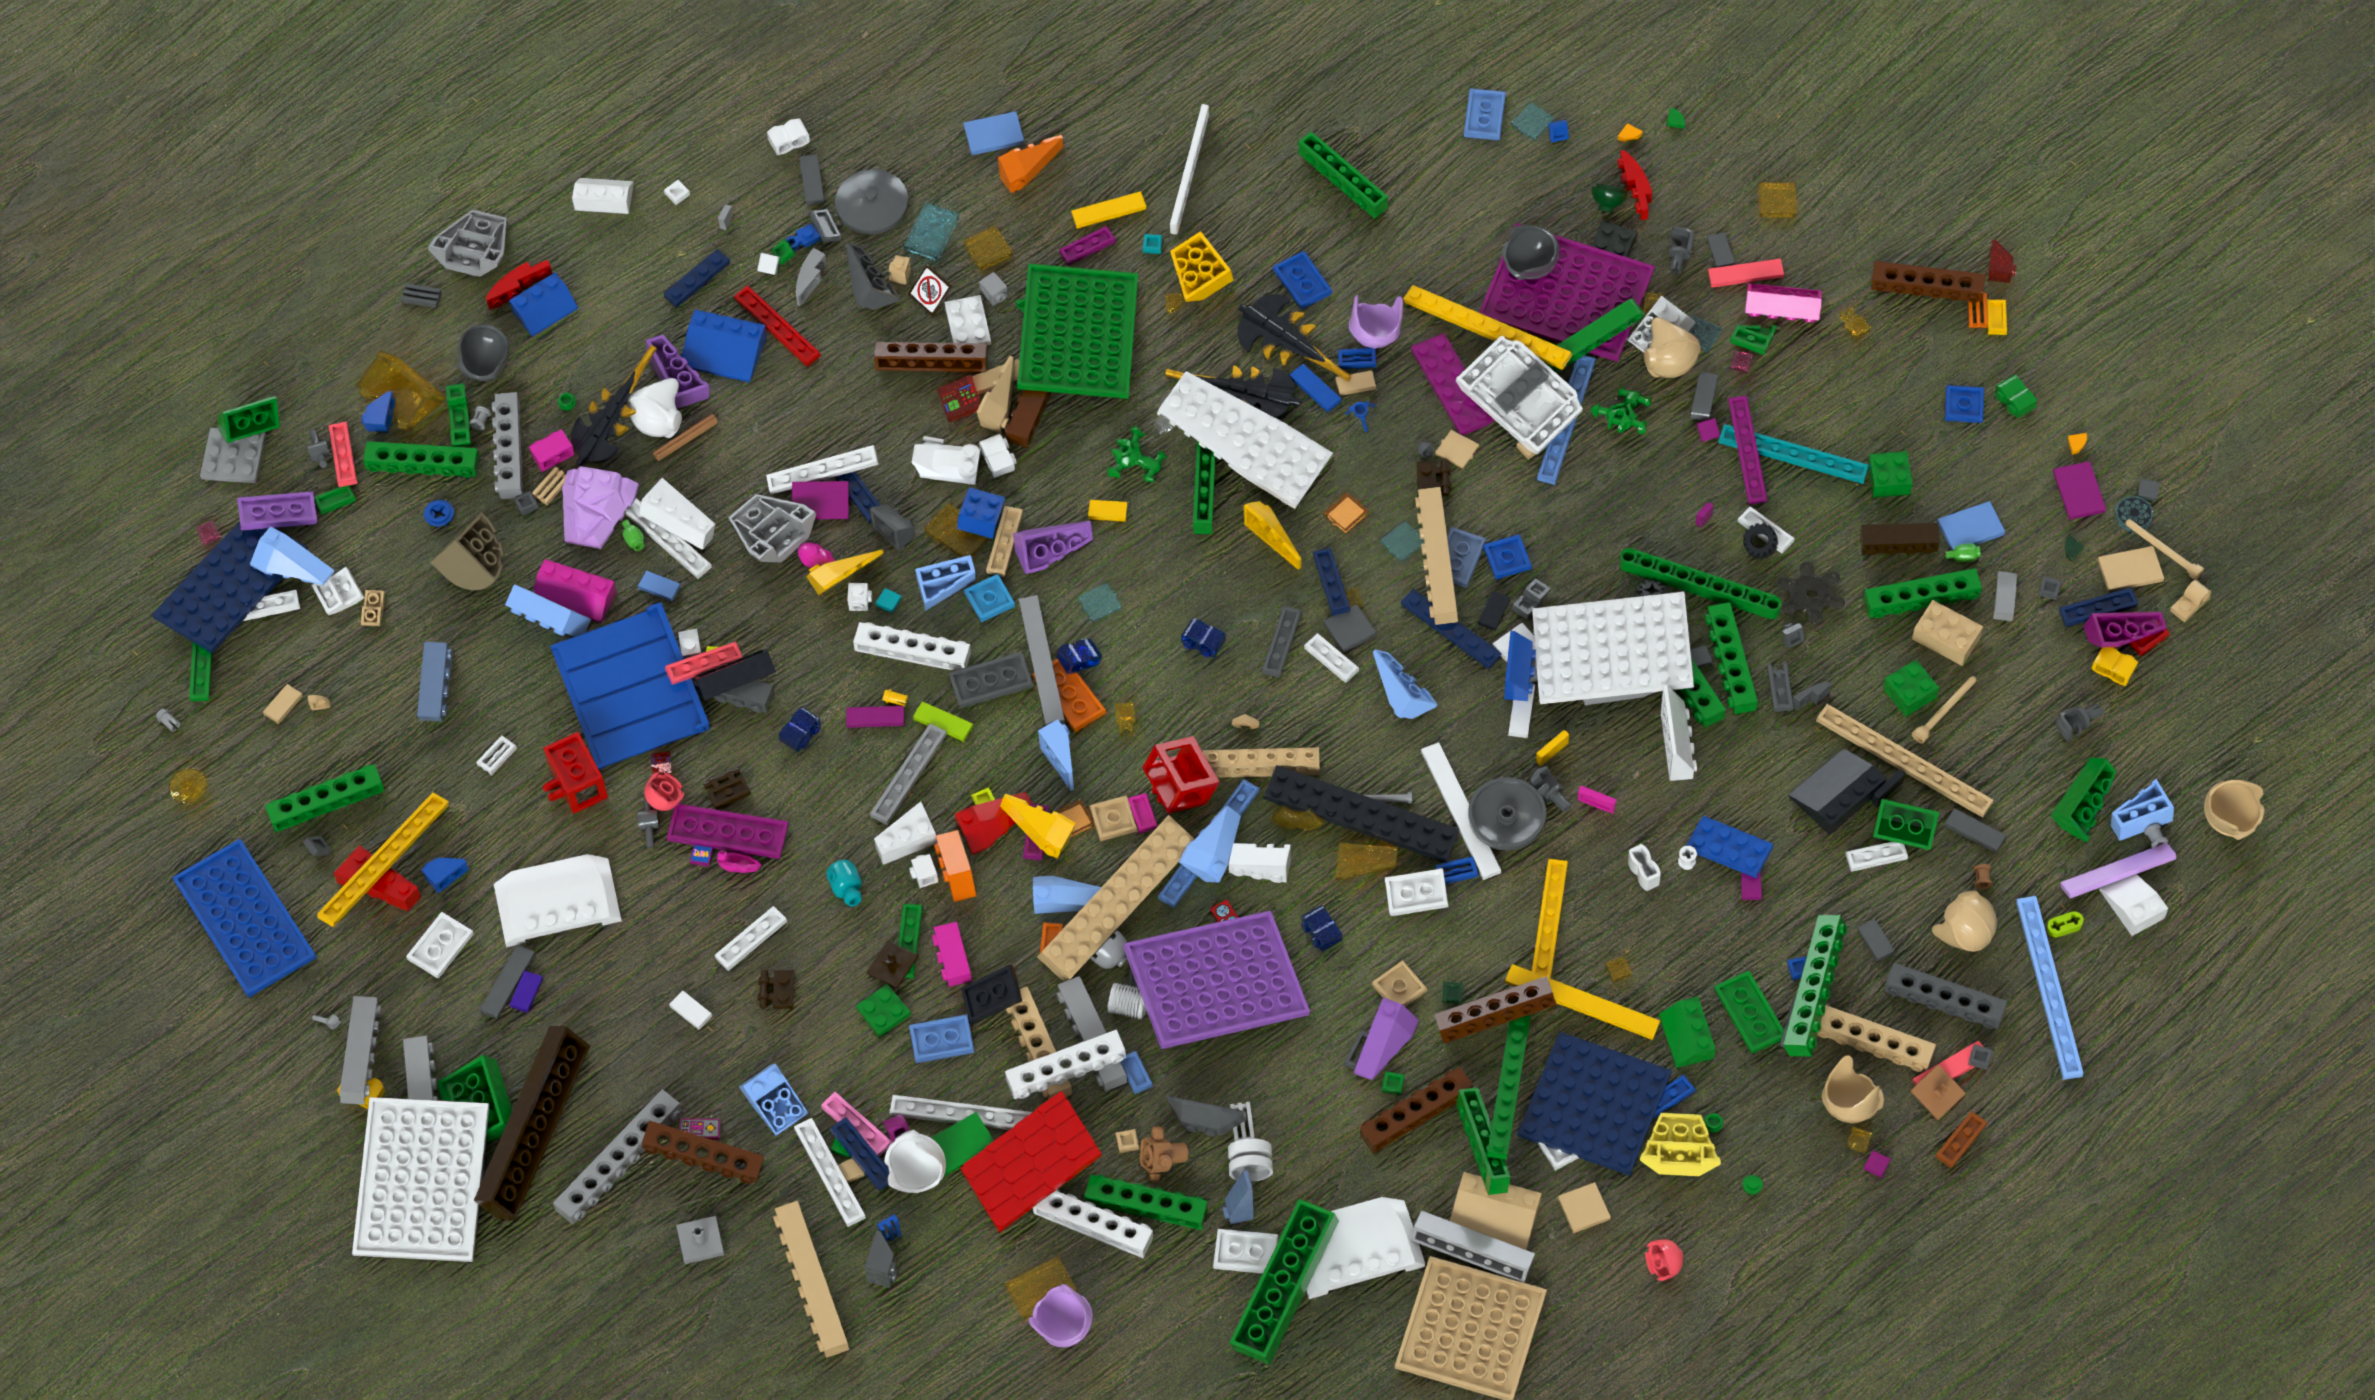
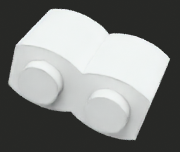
(788, 136)
(997, 456)
(1642, 865)

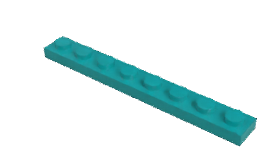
(1801, 456)

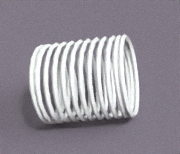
(1129, 996)

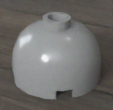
(1111, 952)

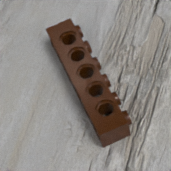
(1921, 275)
(930, 356)
(1495, 1009)
(1412, 1119)
(697, 1143)

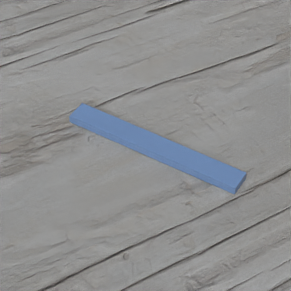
(1558, 446)
(1183, 877)

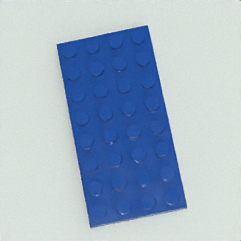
(244, 918)

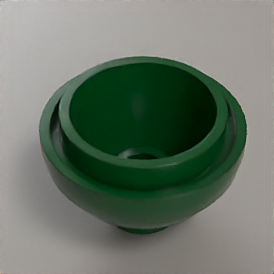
(1608, 197)

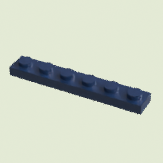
(1455, 632)

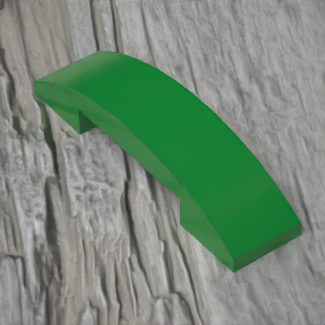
(458, 415)

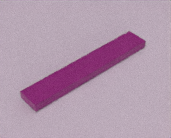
(1747, 450)

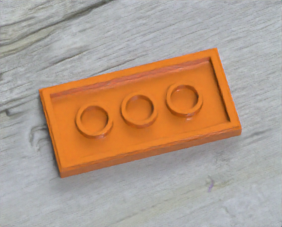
(1077, 700)

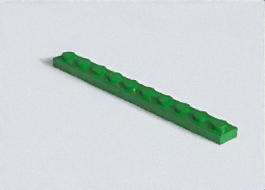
(1508, 1088)

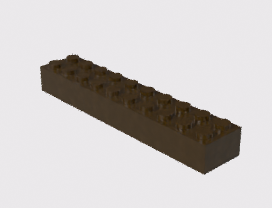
(532, 1123)

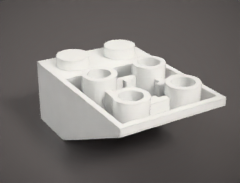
(1664, 309)

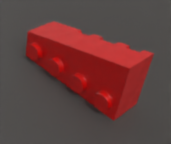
(390, 887)

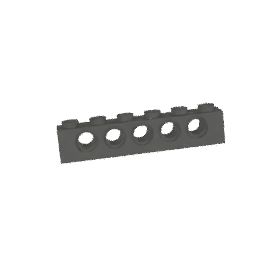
(1939, 987)

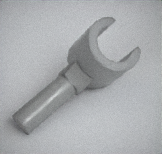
(332, 1022)

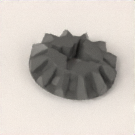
(1646, 586)

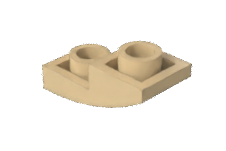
(373, 608)

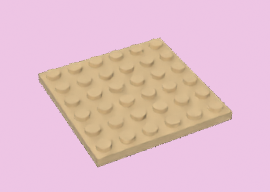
(1470, 1329)

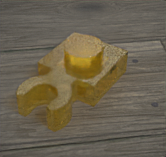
(1855, 324)
(1125, 716)

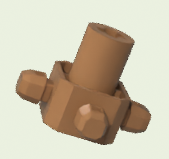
(1159, 1154)

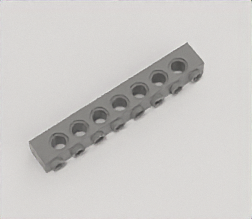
(606, 1159)

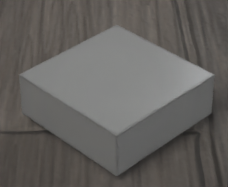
(725, 216)

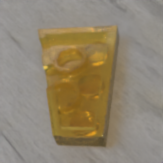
(1364, 859)

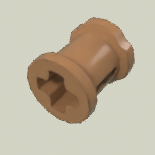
(1983, 876)

